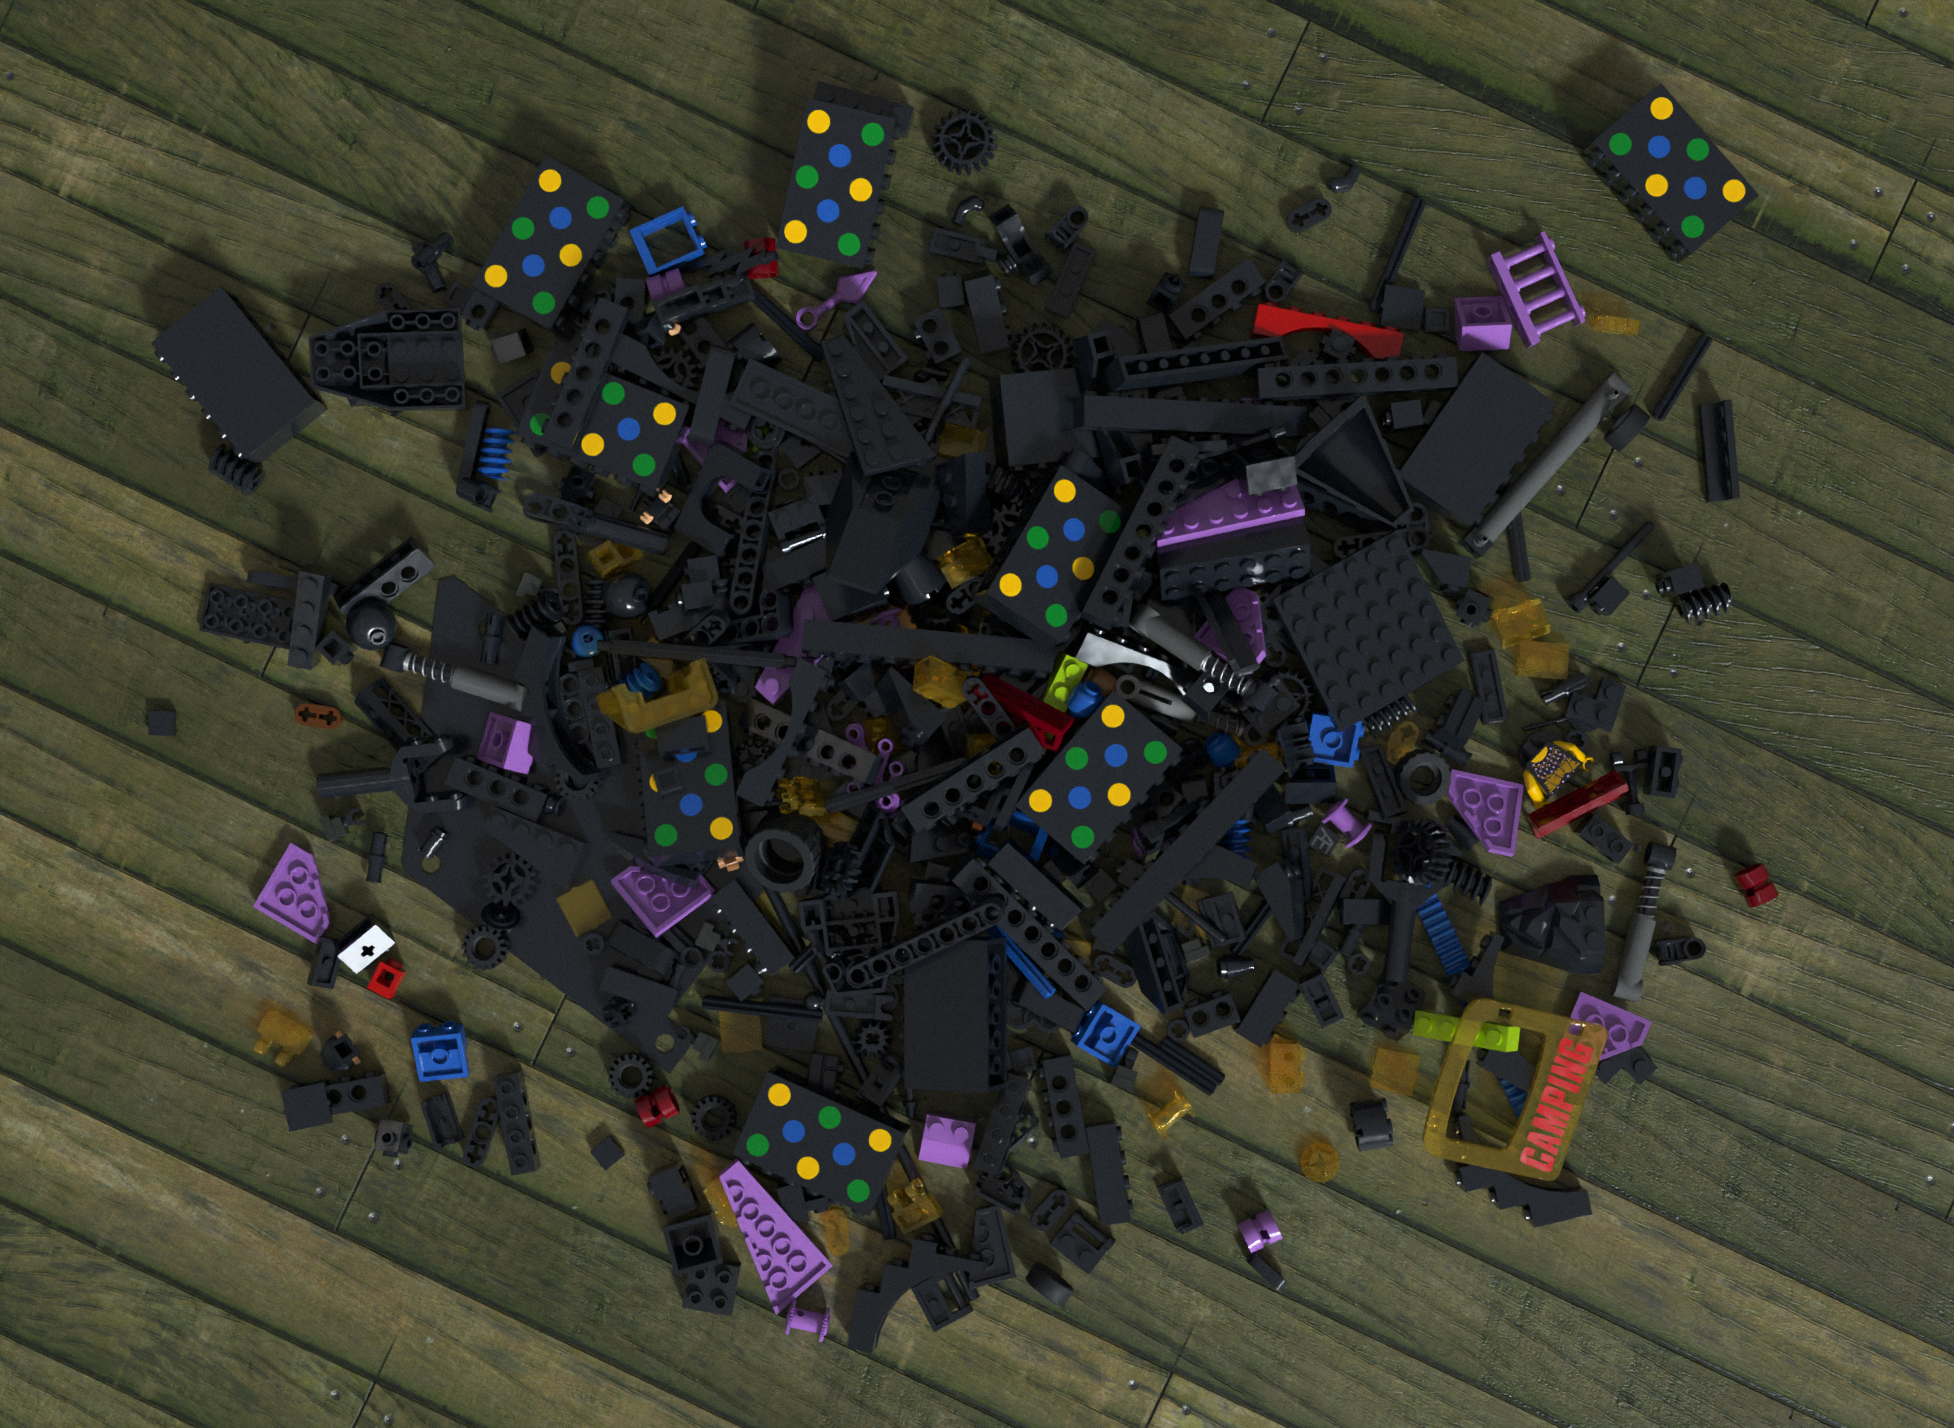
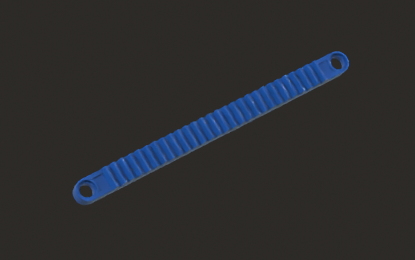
(1452, 959)

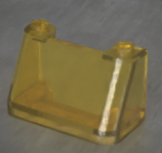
(689, 693)

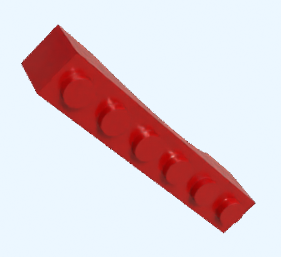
(1372, 341)

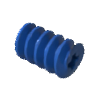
(496, 453)
(643, 680)
(1236, 839)

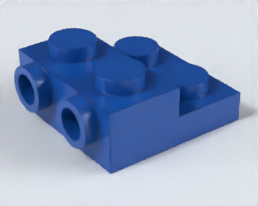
(1334, 746)
(1105, 1033)
(440, 1051)

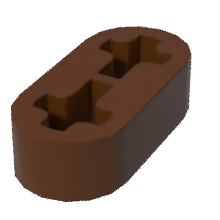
(318, 721)

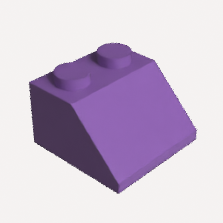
(1482, 323)
(507, 743)
(947, 1139)

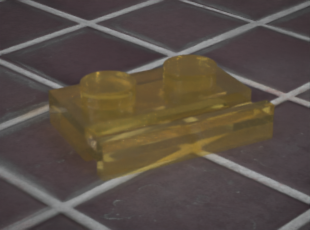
(1543, 660)

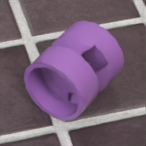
(663, 286)
(1250, 1231)

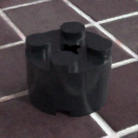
(753, 345)
(1371, 1125)

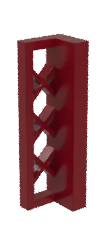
(1028, 708)
(1577, 804)

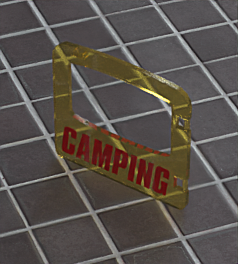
(1553, 1101)

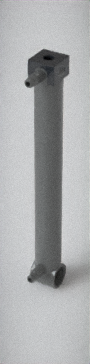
(1543, 467)

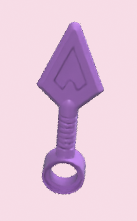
(849, 289)

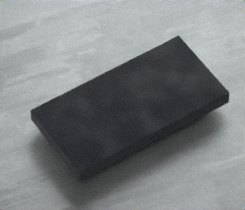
(248, 616)

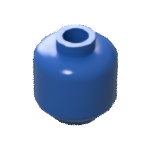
(585, 634)
(1084, 699)
(1222, 749)

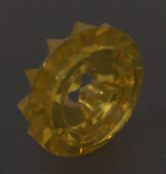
(1311, 1156)

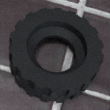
(1435, 790)

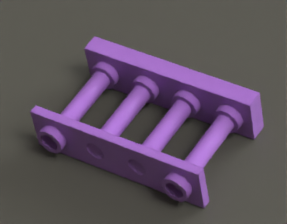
(1521, 309)

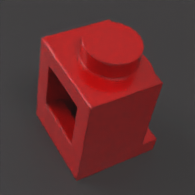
(379, 981)

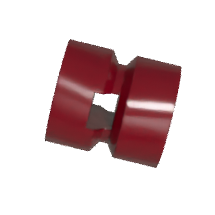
(762, 271)
(1756, 886)
(666, 1106)

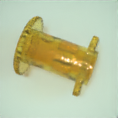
(1172, 1111)

